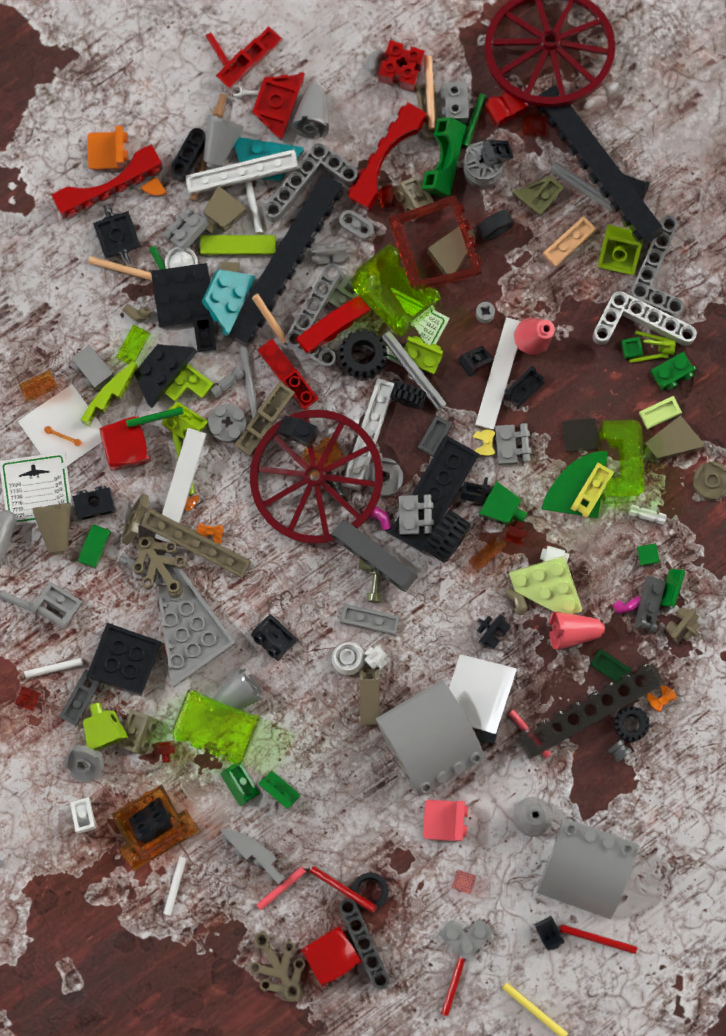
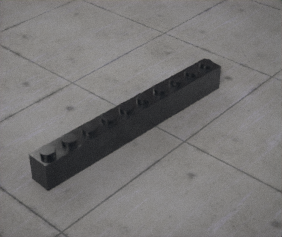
(601, 170)
(286, 258)

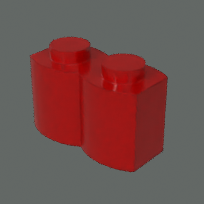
(504, 108)

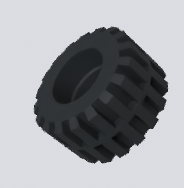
(363, 338)
(447, 536)

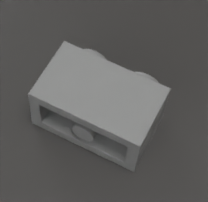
(92, 367)

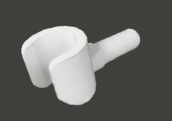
(243, 92)

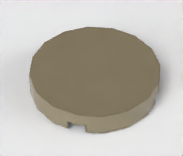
(710, 480)

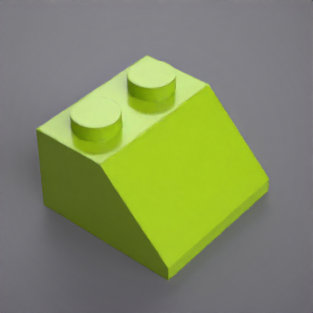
(619, 250)

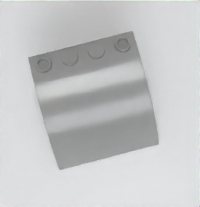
(430, 738)
(588, 868)

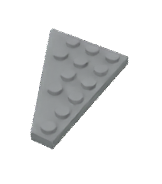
(189, 627)

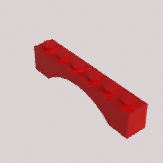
(408, 124)
(72, 199)

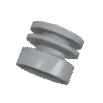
(478, 173)

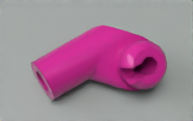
(382, 516)
(629, 606)

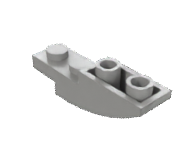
(248, 847)

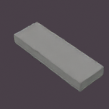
(370, 619)

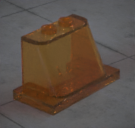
(136, 852)

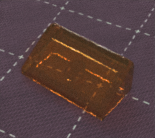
(487, 553)

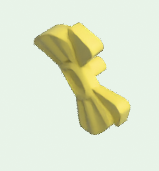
(486, 436)

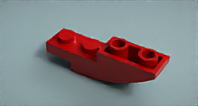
(287, 374)

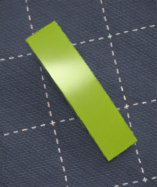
(113, 389)

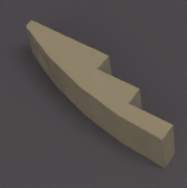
(264, 418)

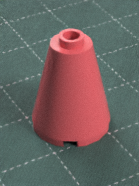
(534, 335)
(573, 629)

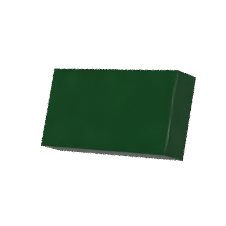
(609, 666)

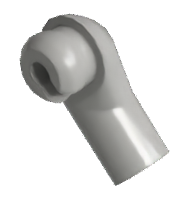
(372, 61)

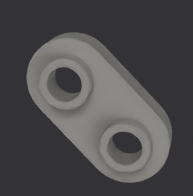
(357, 224)

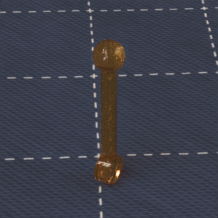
(48, 430)

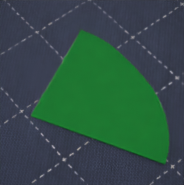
(570, 483)

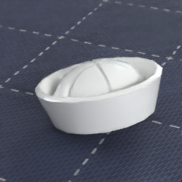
(179, 258)
(348, 658)

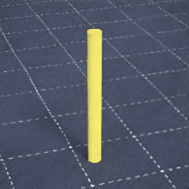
(534, 1010)

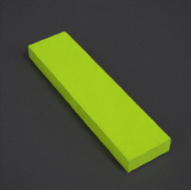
(237, 244)

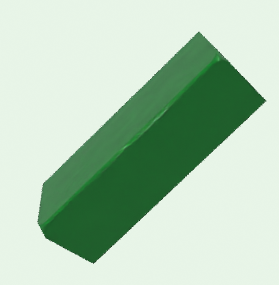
(672, 588)
(239, 783)

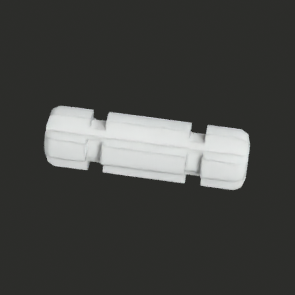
(647, 514)

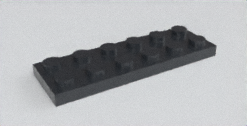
(442, 482)

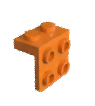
(107, 149)

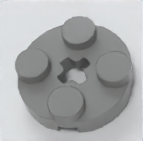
(233, 431)
(393, 471)
(92, 758)

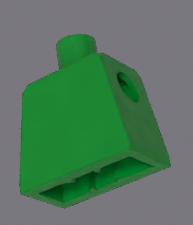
(502, 506)

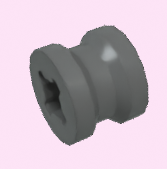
(619, 750)

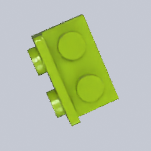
(424, 356)
(180, 423)

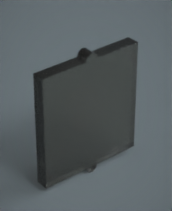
(580, 435)

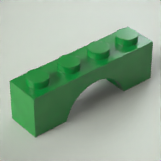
(449, 136)

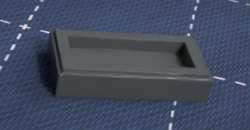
(434, 436)

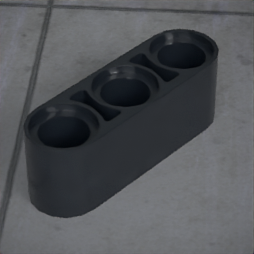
(188, 146)

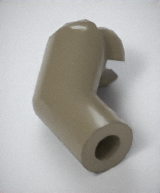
(137, 315)
(519, 601)

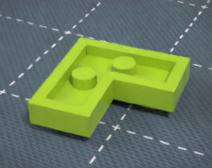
(190, 379)

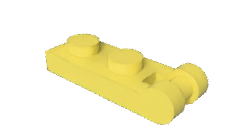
(592, 489)

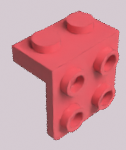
(445, 820)

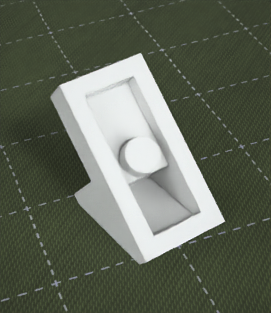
(83, 815)

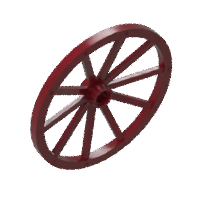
(551, 50)
(262, 506)

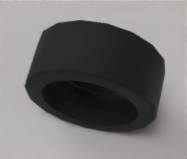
(495, 225)
(373, 876)

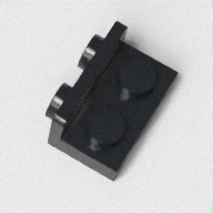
(273, 637)

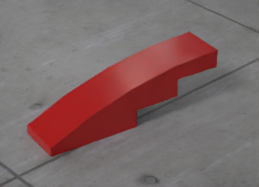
(249, 57)
(332, 324)

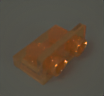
(335, 455)

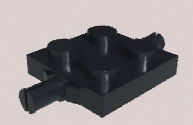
(116, 234)

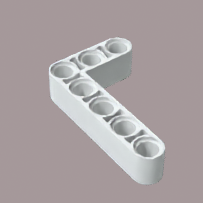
(642, 319)

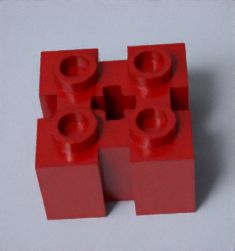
(411, 61)

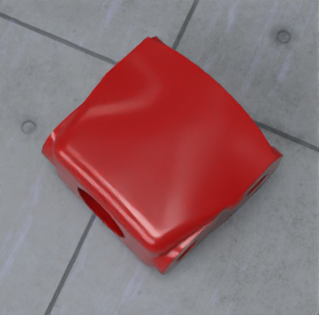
(124, 445)
(331, 956)

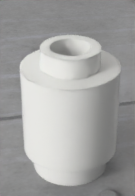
(552, 552)

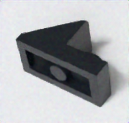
(496, 152)
(204, 333)
(475, 360)

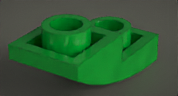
(93, 546)

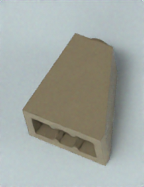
(450, 251)
(673, 441)
(369, 696)

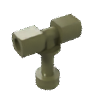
(374, 596)

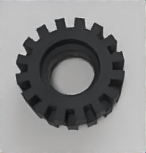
(408, 395)
(631, 712)

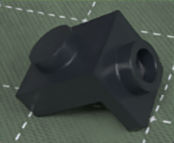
(475, 492)
(549, 933)

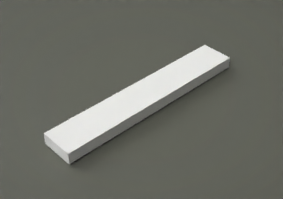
(242, 172)
(498, 376)
(372, 425)
(183, 476)

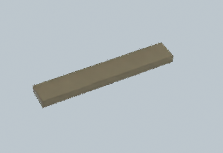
(195, 543)

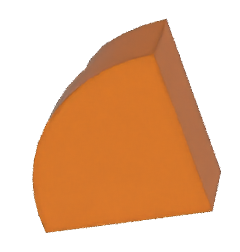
(154, 188)

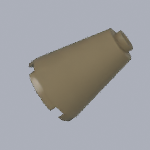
(54, 526)

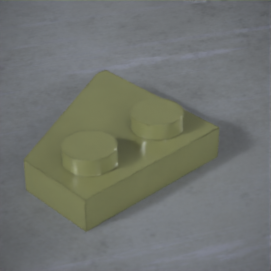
(540, 194)

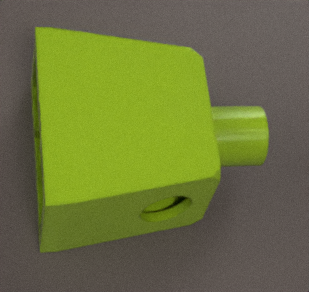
(102, 728)

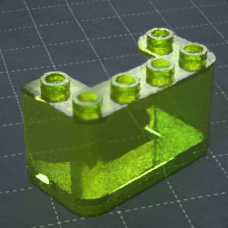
(389, 293)
(628, 438)
(215, 727)

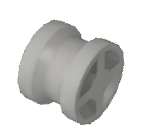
(483, 316)

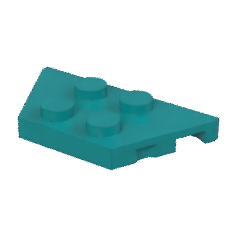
(252, 149)
(226, 296)

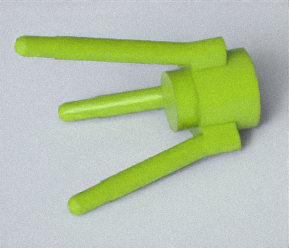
(665, 346)

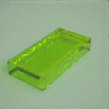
(133, 345)

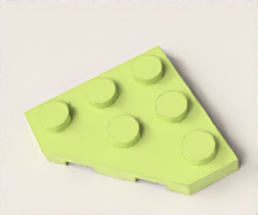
(548, 585)

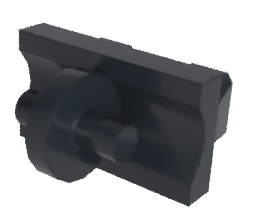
(499, 624)

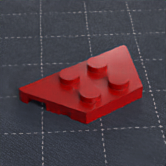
(277, 101)

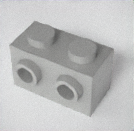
(456, 101)

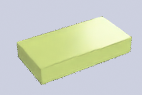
(660, 412)

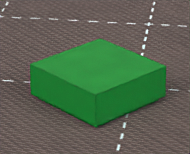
(632, 348)
(648, 554)

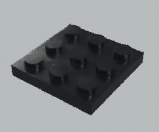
(180, 293)
(124, 659)

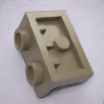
(411, 195)
(140, 731)

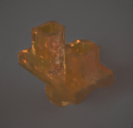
(38, 385)

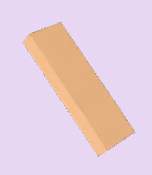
(569, 241)

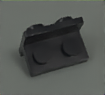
(151, 821)

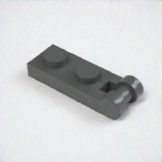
(650, 604)
(79, 700)

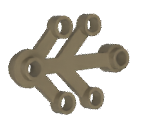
(158, 562)
(279, 970)

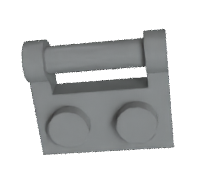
(59, 600)

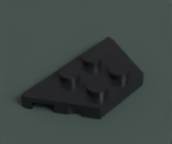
(161, 370)

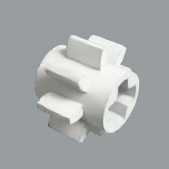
(375, 657)

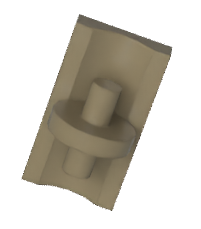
(686, 627)

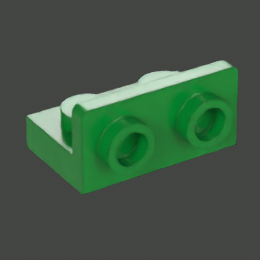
(673, 371)
(279, 790)

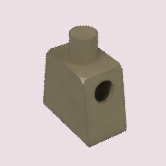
(223, 211)

